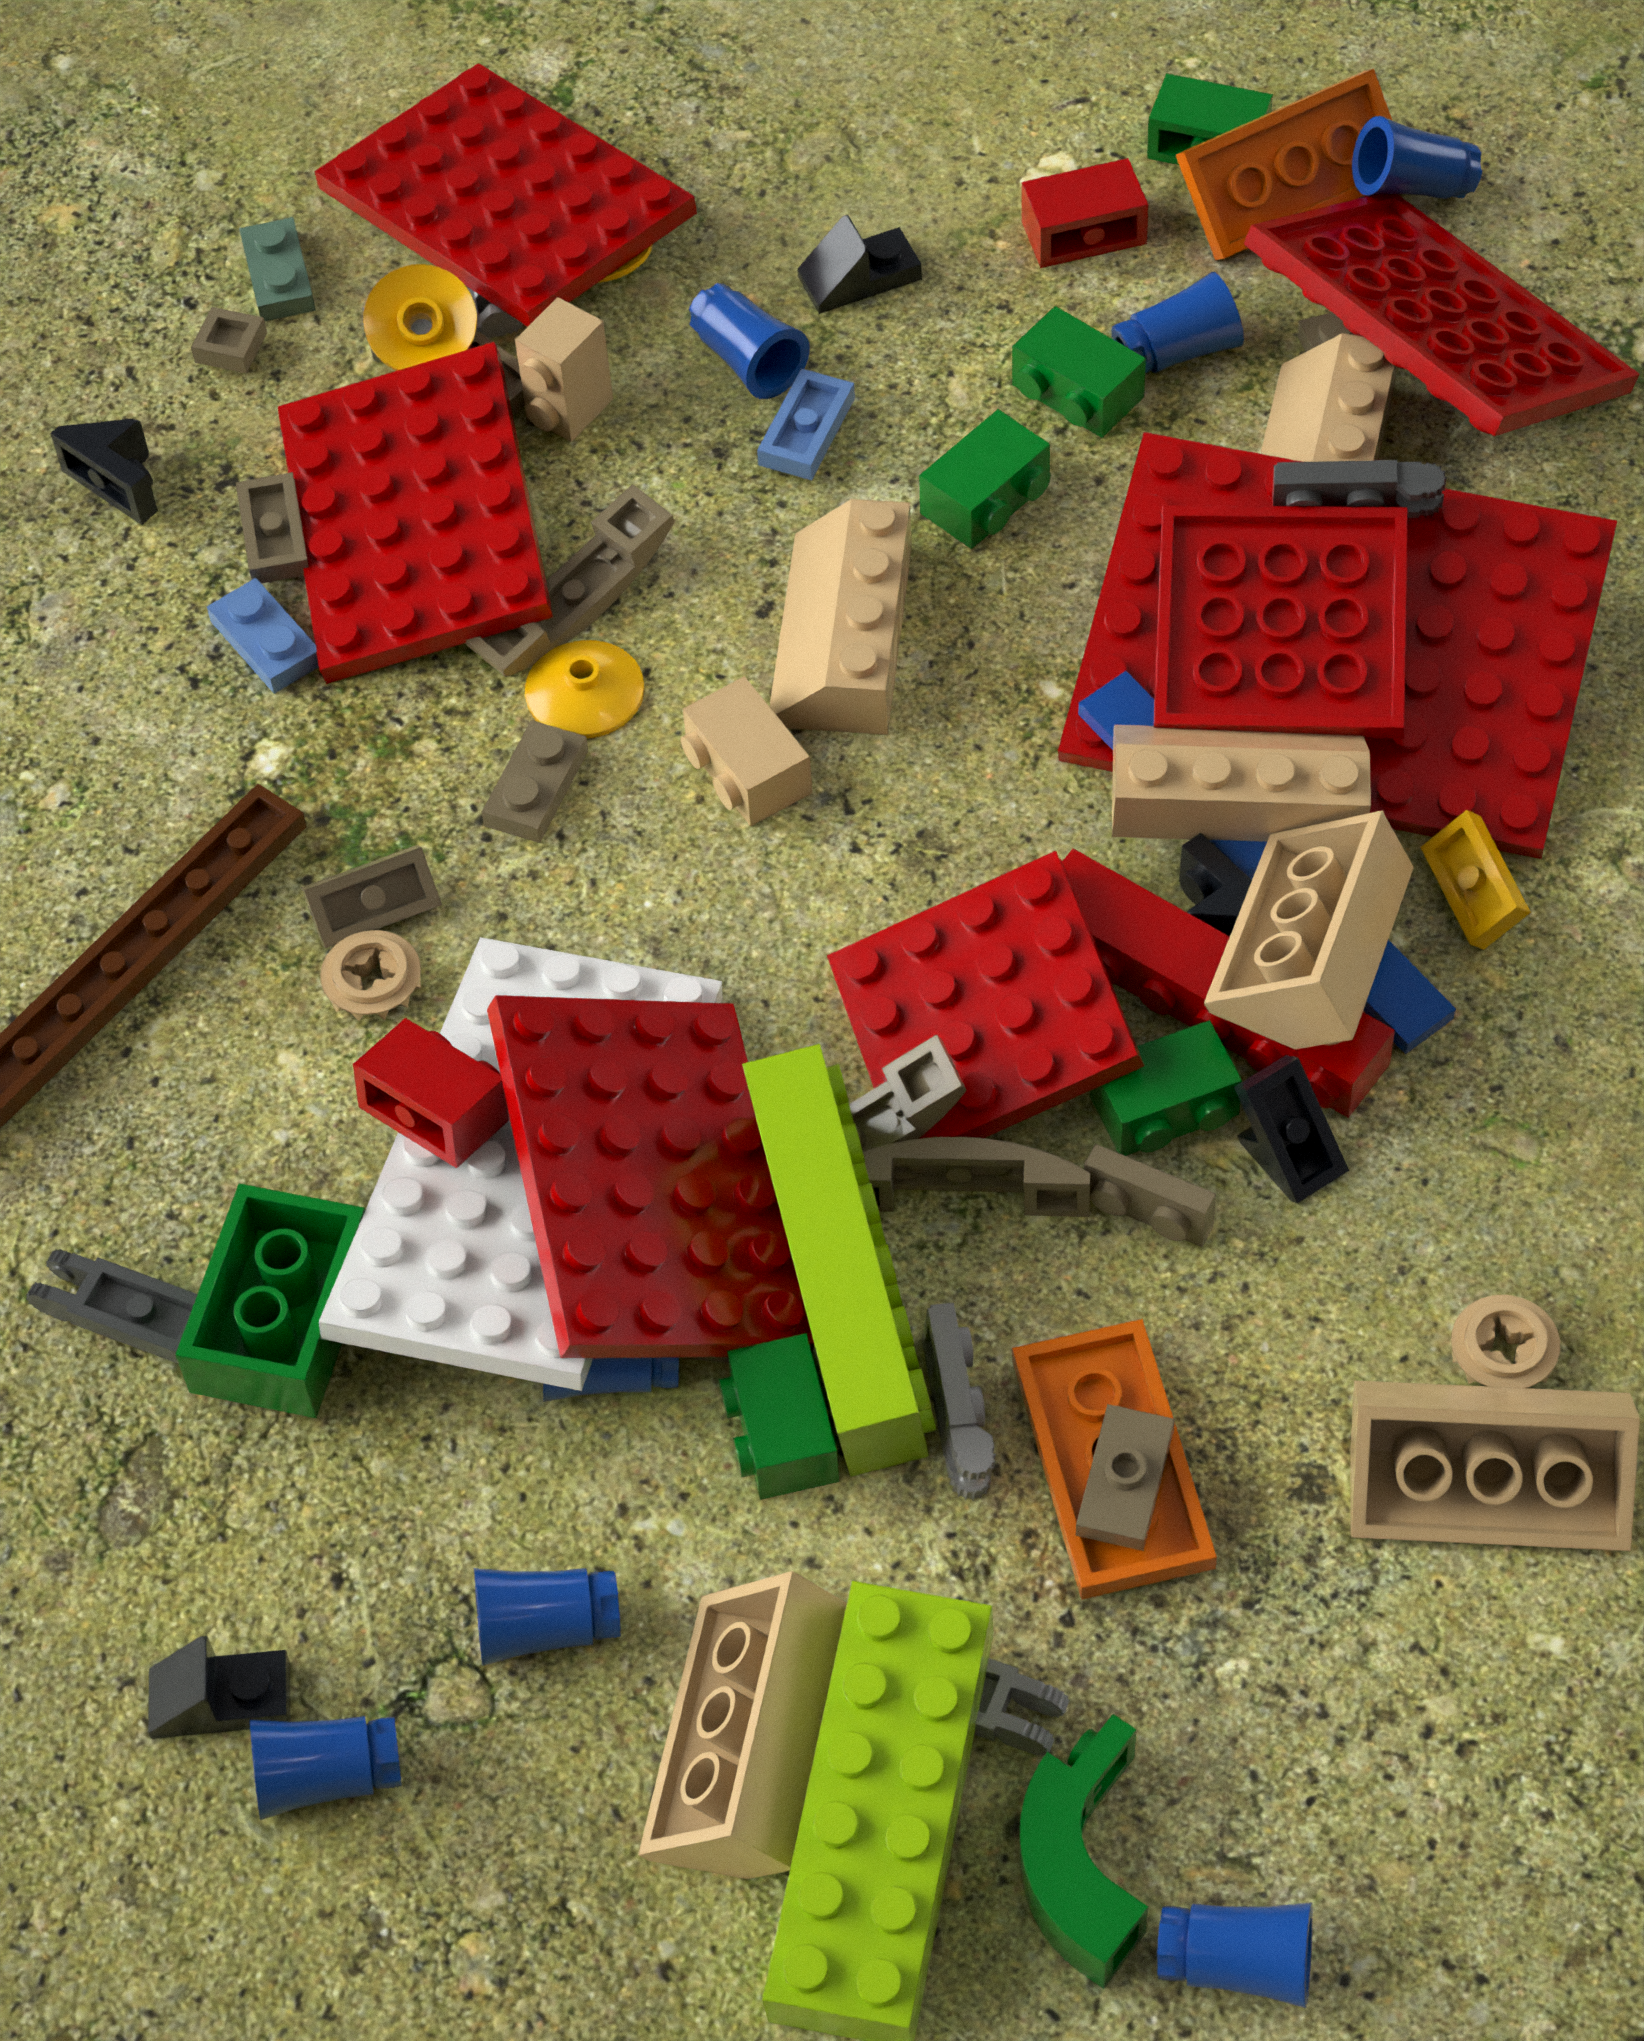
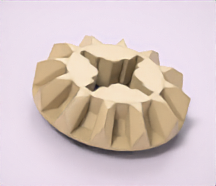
(357, 957)
(1519, 1323)

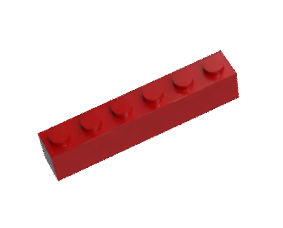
(1171, 964)

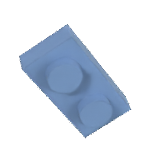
(806, 424)
(264, 635)

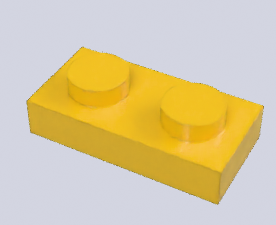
(1475, 880)

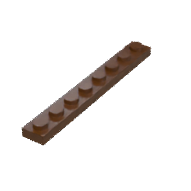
(142, 943)

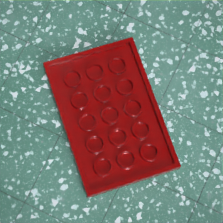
(505, 193)
(1441, 312)
(413, 513)
(645, 1177)

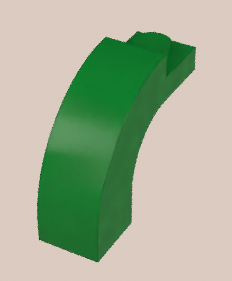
(1071, 1900)

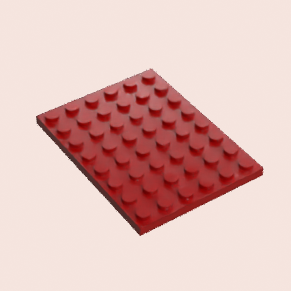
(1492, 650)

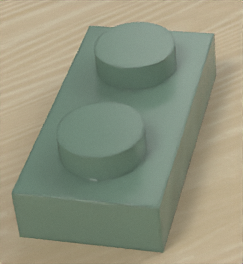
(277, 269)

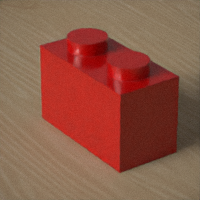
(1084, 213)
(431, 1092)

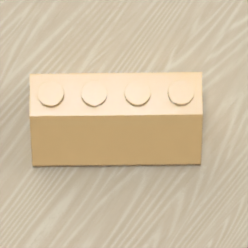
(1331, 403)
(844, 619)
(1233, 782)
(1312, 931)
(1493, 1465)
(745, 1729)

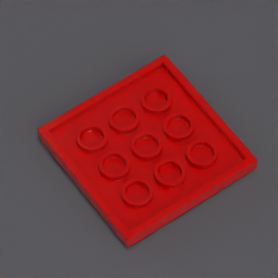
(1282, 619)
(1005, 987)

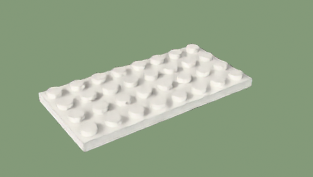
(451, 1252)

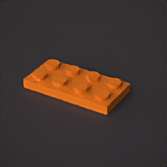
(1281, 162)
(1066, 1398)

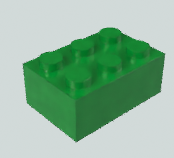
(261, 1302)

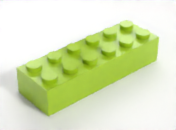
(841, 1260)
(879, 1815)

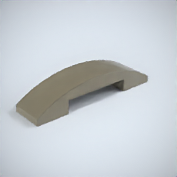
(587, 583)
(912, 1100)
(979, 1165)

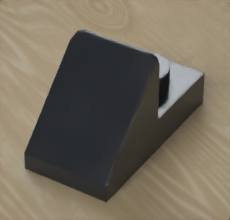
(854, 268)
(109, 463)
(1212, 884)
(1289, 1130)
(215, 1694)

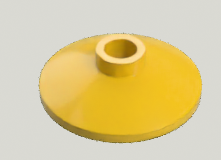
(416, 294)
(586, 705)

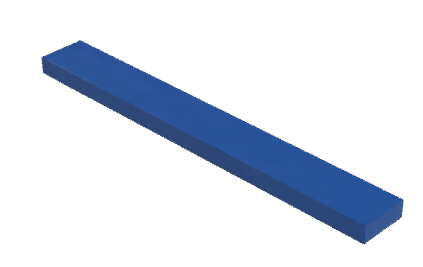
(1399, 992)

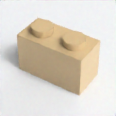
(564, 369)
(746, 751)

